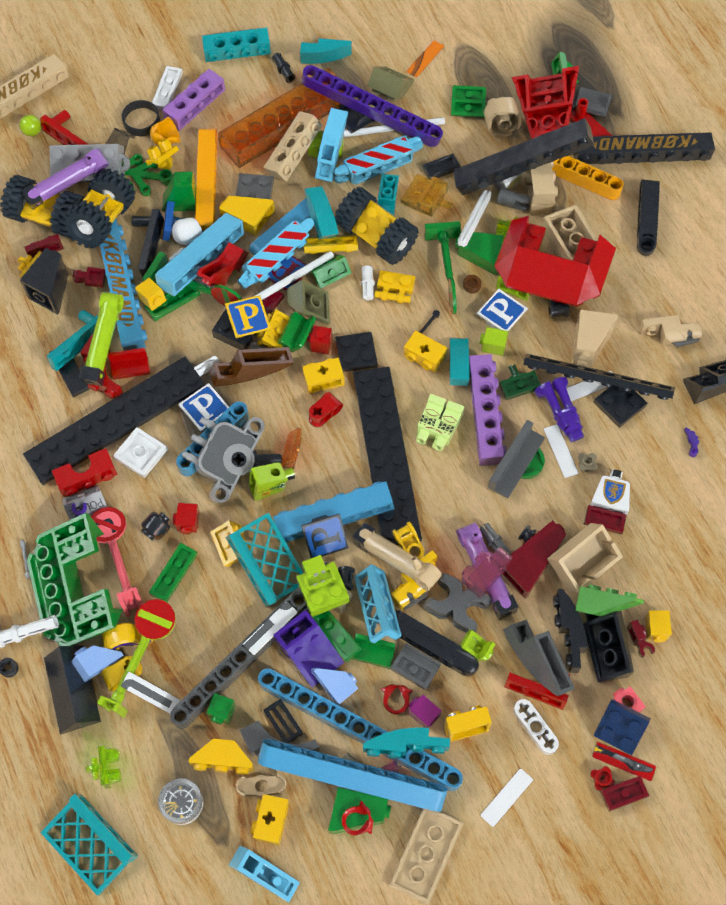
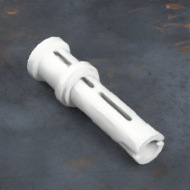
(17, 633)

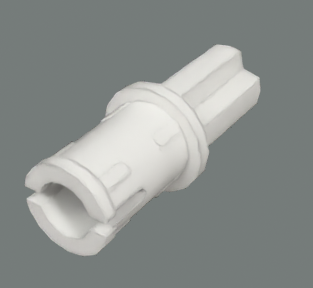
(367, 282)

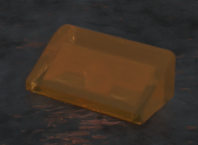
(291, 448)

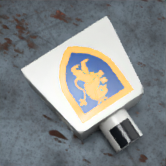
(612, 493)

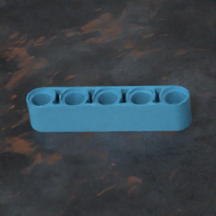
(298, 213)
(228, 416)

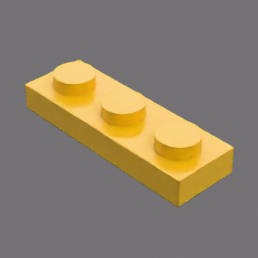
(332, 244)

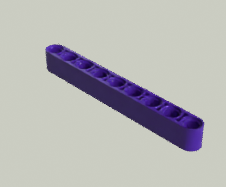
(366, 99)

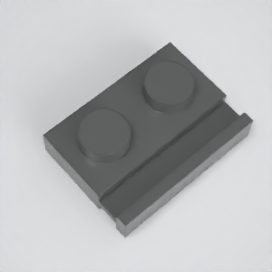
(415, 666)

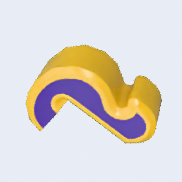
(122, 636)

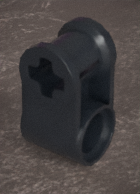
(557, 309)

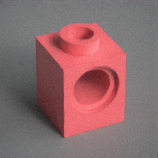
(636, 703)

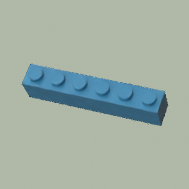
(351, 506)

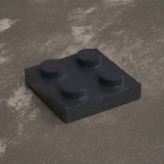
(356, 351)
(620, 404)

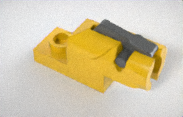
(410, 592)

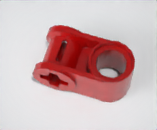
(324, 409)

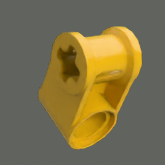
(409, 539)
(113, 674)

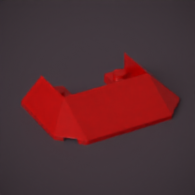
(548, 275)

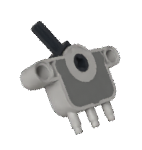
(220, 449)

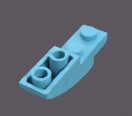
(331, 144)

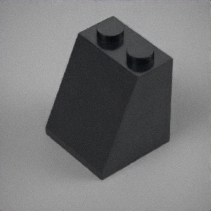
(46, 280)

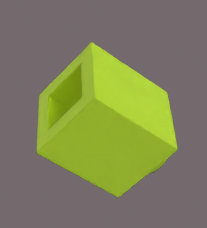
(494, 341)

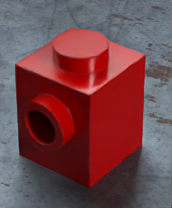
(320, 339)
(186, 518)

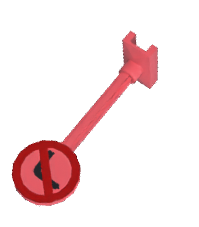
(113, 525)

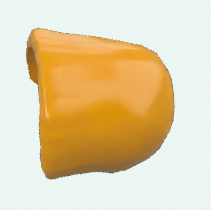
(165, 130)

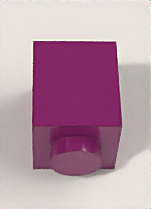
(424, 711)

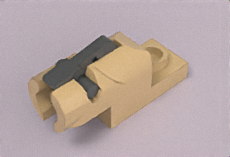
(672, 330)

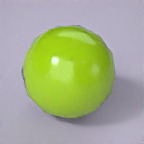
(30, 125)

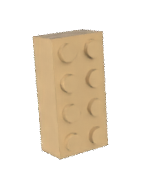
(565, 231)

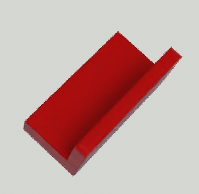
(129, 363)

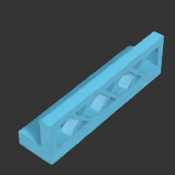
(381, 599)

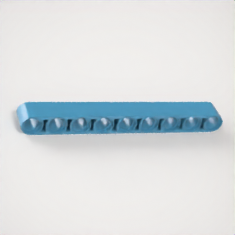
(352, 775)

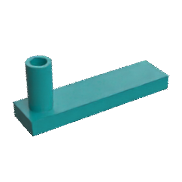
(74, 344)

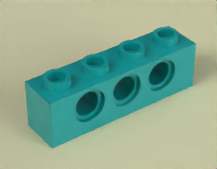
(236, 44)

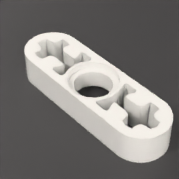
(549, 736)

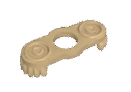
(247, 787)

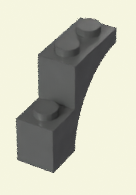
(255, 734)

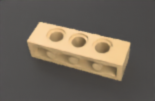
(293, 146)

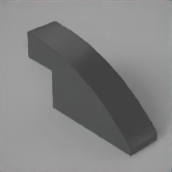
(539, 657)

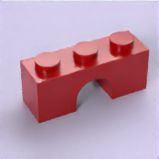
(100, 470)

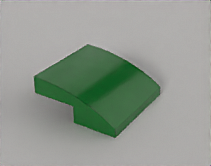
(468, 101)

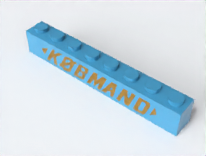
(119, 282)

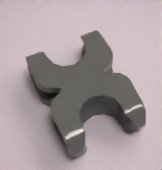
(456, 603)

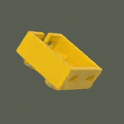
(467, 724)

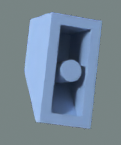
(93, 660)
(336, 683)

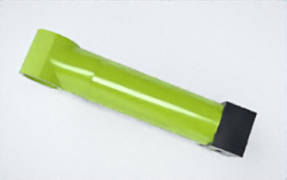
(110, 306)

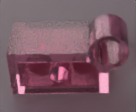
(485, 570)

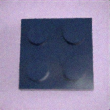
(621, 727)

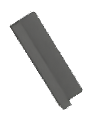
(516, 460)

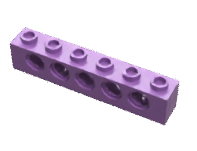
(486, 453)

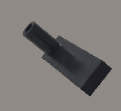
(152, 238)

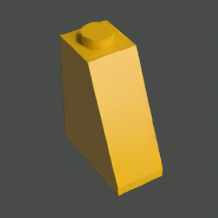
(252, 211)

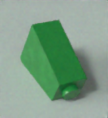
(181, 191)
(482, 250)
(346, 799)

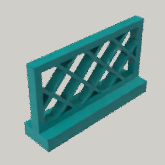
(250, 564)
(105, 833)

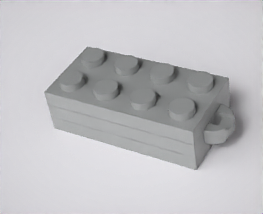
(65, 155)

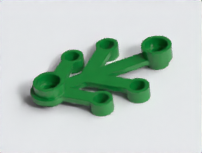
(139, 172)

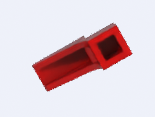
(219, 270)

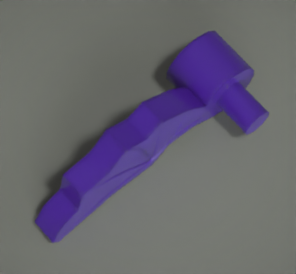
(693, 440)

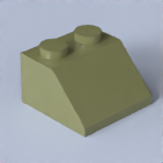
(389, 82)

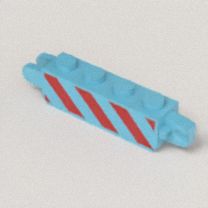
(378, 160)
(274, 252)

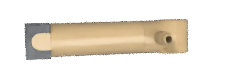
(422, 573)

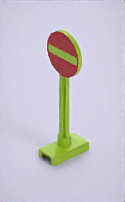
(153, 621)

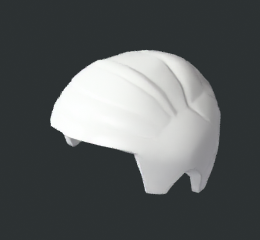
(186, 230)

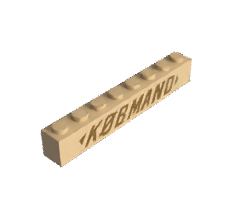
(31, 84)

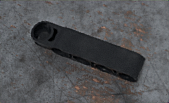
(648, 217)
(436, 645)

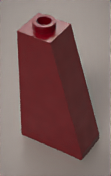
(531, 558)

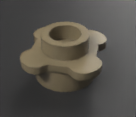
(583, 466)

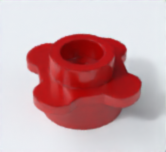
(606, 773)

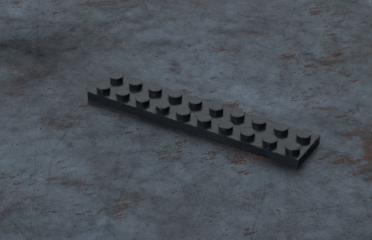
(114, 419)
(386, 448)

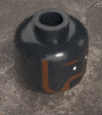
(155, 525)

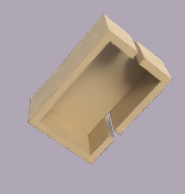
(541, 189)
(585, 557)

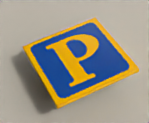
(247, 316)

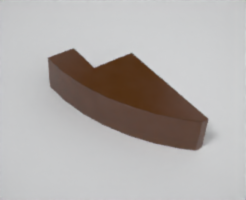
(250, 365)

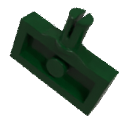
(519, 383)

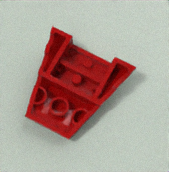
(547, 100)

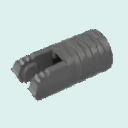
(513, 199)

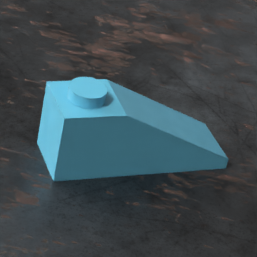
(264, 873)

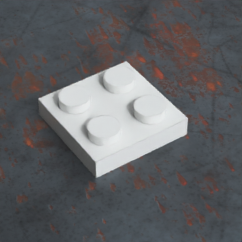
(140, 452)

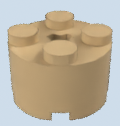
(502, 116)

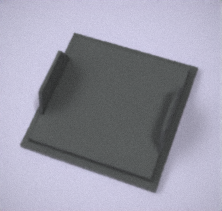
(597, 101)

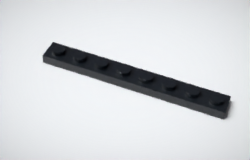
(606, 378)

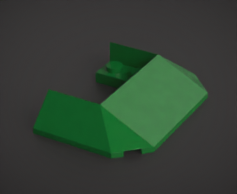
(59, 586)

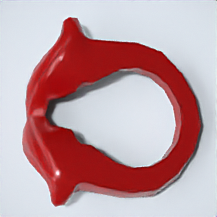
(405, 693)
(361, 809)

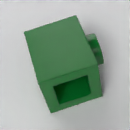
(221, 709)

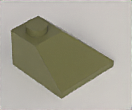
(309, 300)

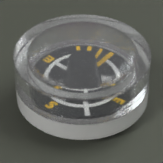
(180, 801)

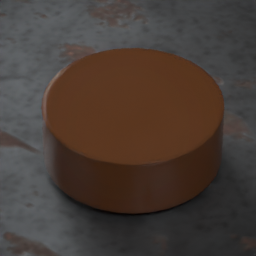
(472, 284)

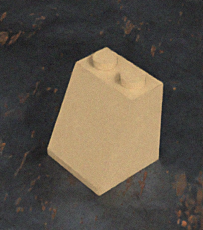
(591, 335)

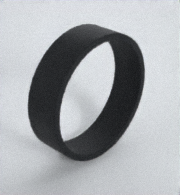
(136, 105)

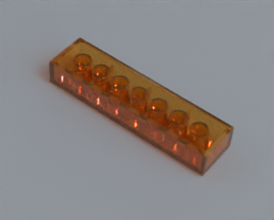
(268, 124)

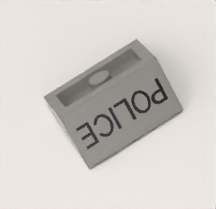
(91, 496)

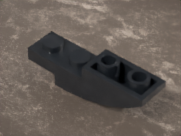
(570, 622)

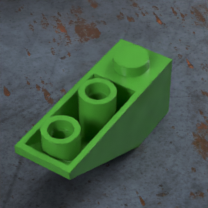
(600, 603)

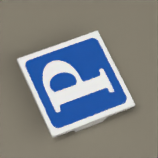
(502, 311)
(204, 404)

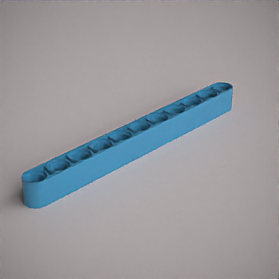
(351, 721)

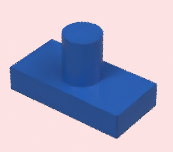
(169, 221)

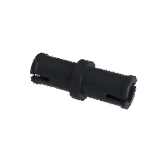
(283, 67)

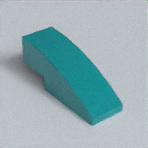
(324, 51)
(321, 212)
(459, 361)

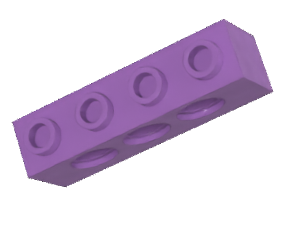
(194, 98)

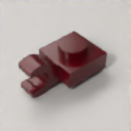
(93, 277)
(638, 636)

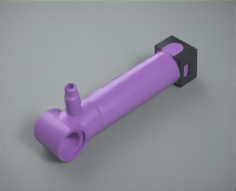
(91, 163)
(472, 541)

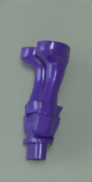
(568, 418)

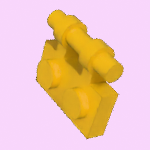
(397, 283)

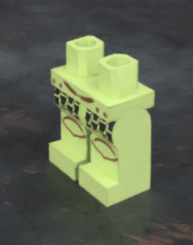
(436, 428)

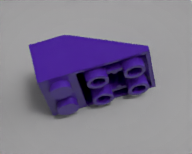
(307, 647)

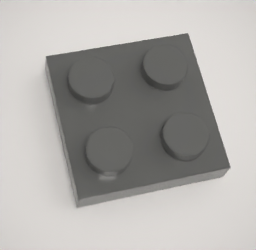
(255, 186)

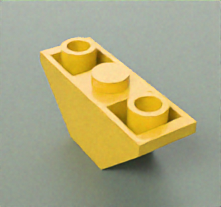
(222, 756)

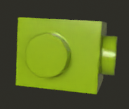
(477, 646)

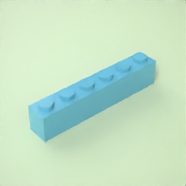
(200, 252)

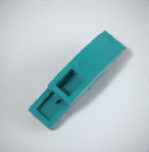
(388, 192)
(395, 743)

